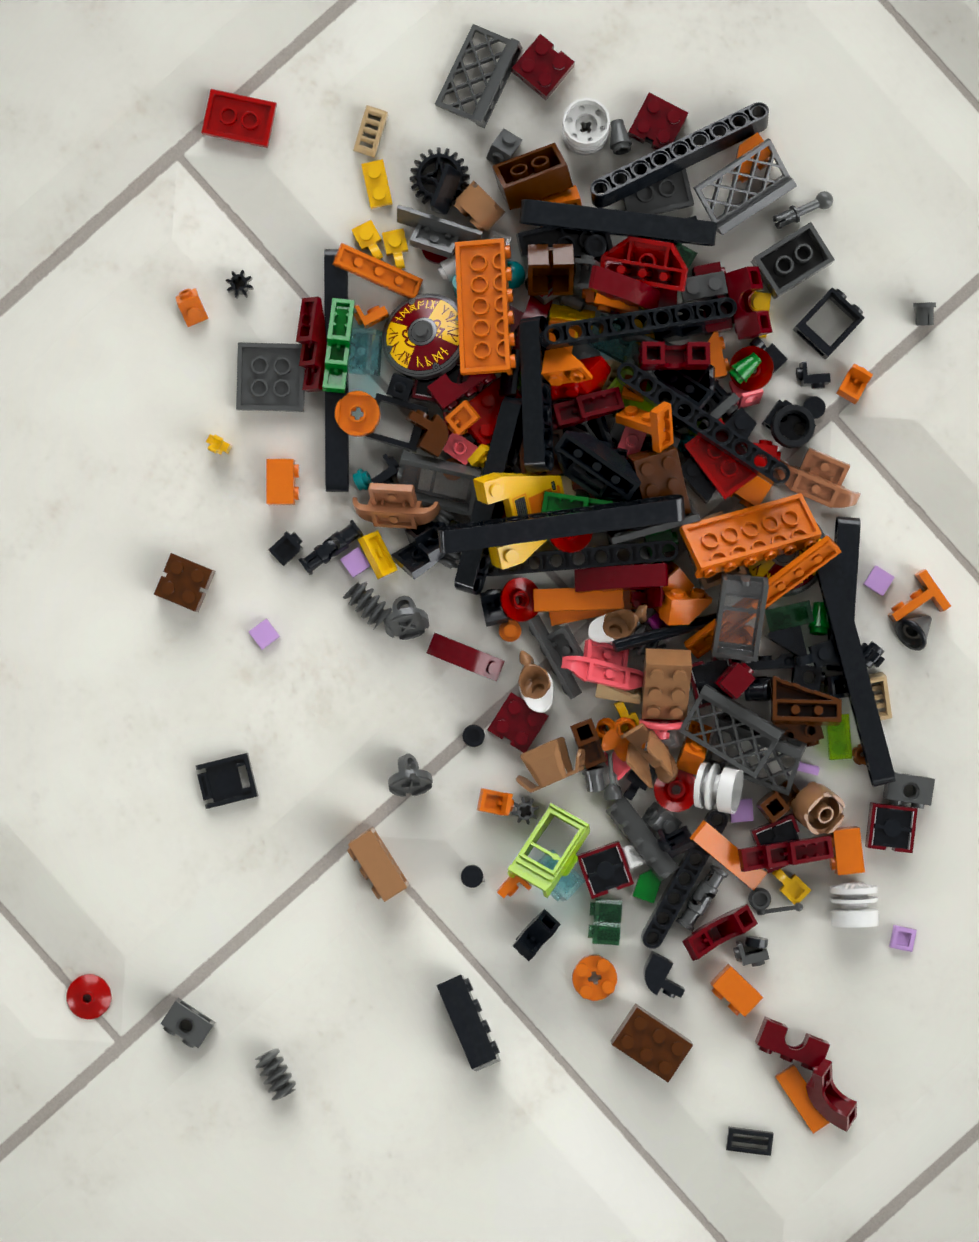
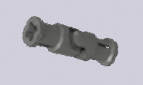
(704, 893)

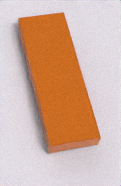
(795, 1088)

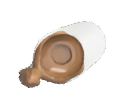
(616, 624)
(535, 684)

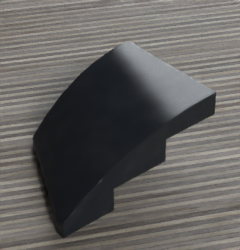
(422, 551)

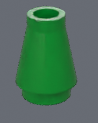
(744, 368)
(821, 624)

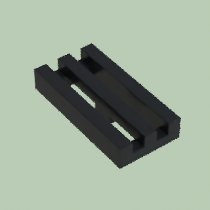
(729, 1147)

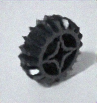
(429, 177)

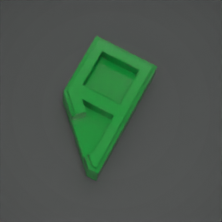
(647, 886)

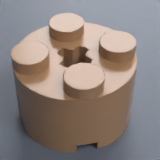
(479, 206)
(818, 808)

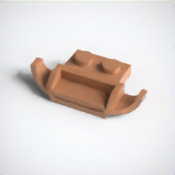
(821, 480)
(395, 507)

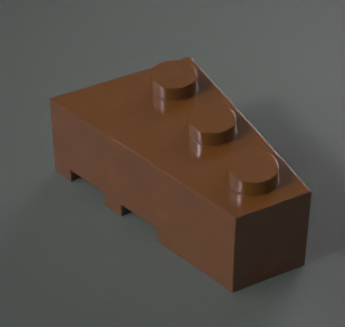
(802, 706)

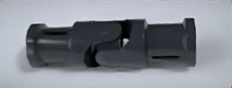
(329, 549)

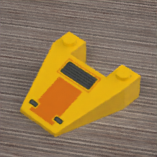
(521, 496)

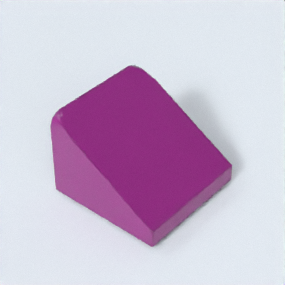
(655, 622)

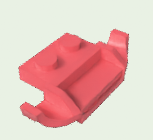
(604, 666)

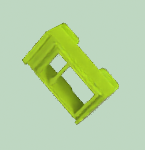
(539, 874)

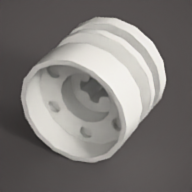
(585, 114)
(718, 787)
(854, 905)

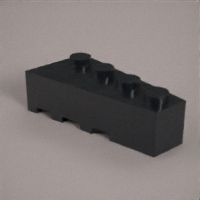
(552, 236)
(694, 477)
(468, 1023)

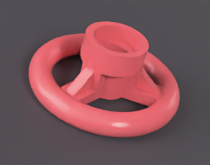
(661, 726)

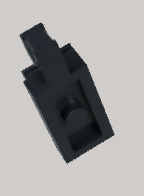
(766, 662)

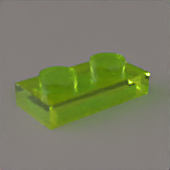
(839, 740)

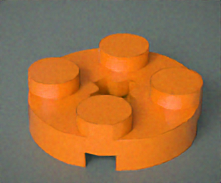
(349, 404)
(587, 988)

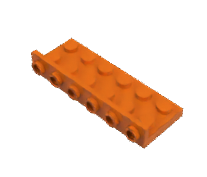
(484, 307)
(750, 535)

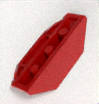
(648, 261)
(600, 371)

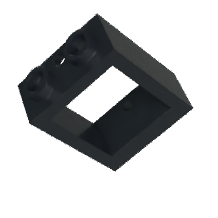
(816, 341)
(416, 433)

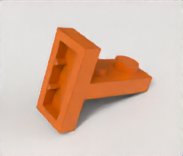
(656, 423)
(930, 591)

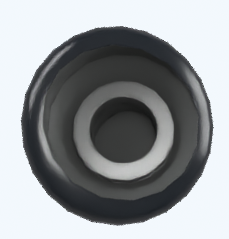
(913, 631)

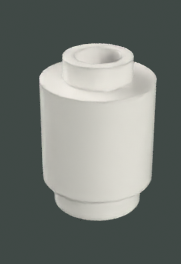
(448, 269)

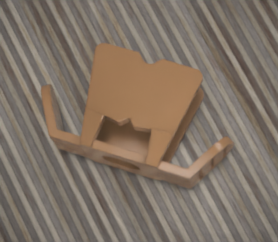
(656, 754)
(548, 764)

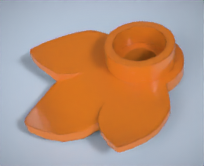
(612, 738)

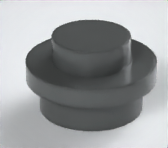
(759, 898)

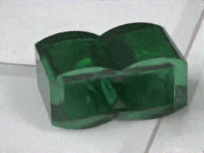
(606, 921)

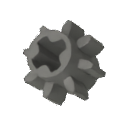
(526, 817)

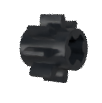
(236, 279)
(872, 654)

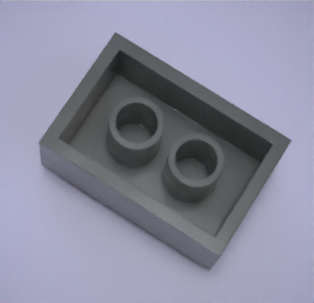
(793, 260)

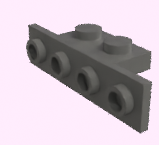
(435, 233)
(555, 646)

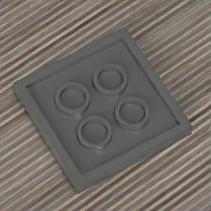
(269, 377)

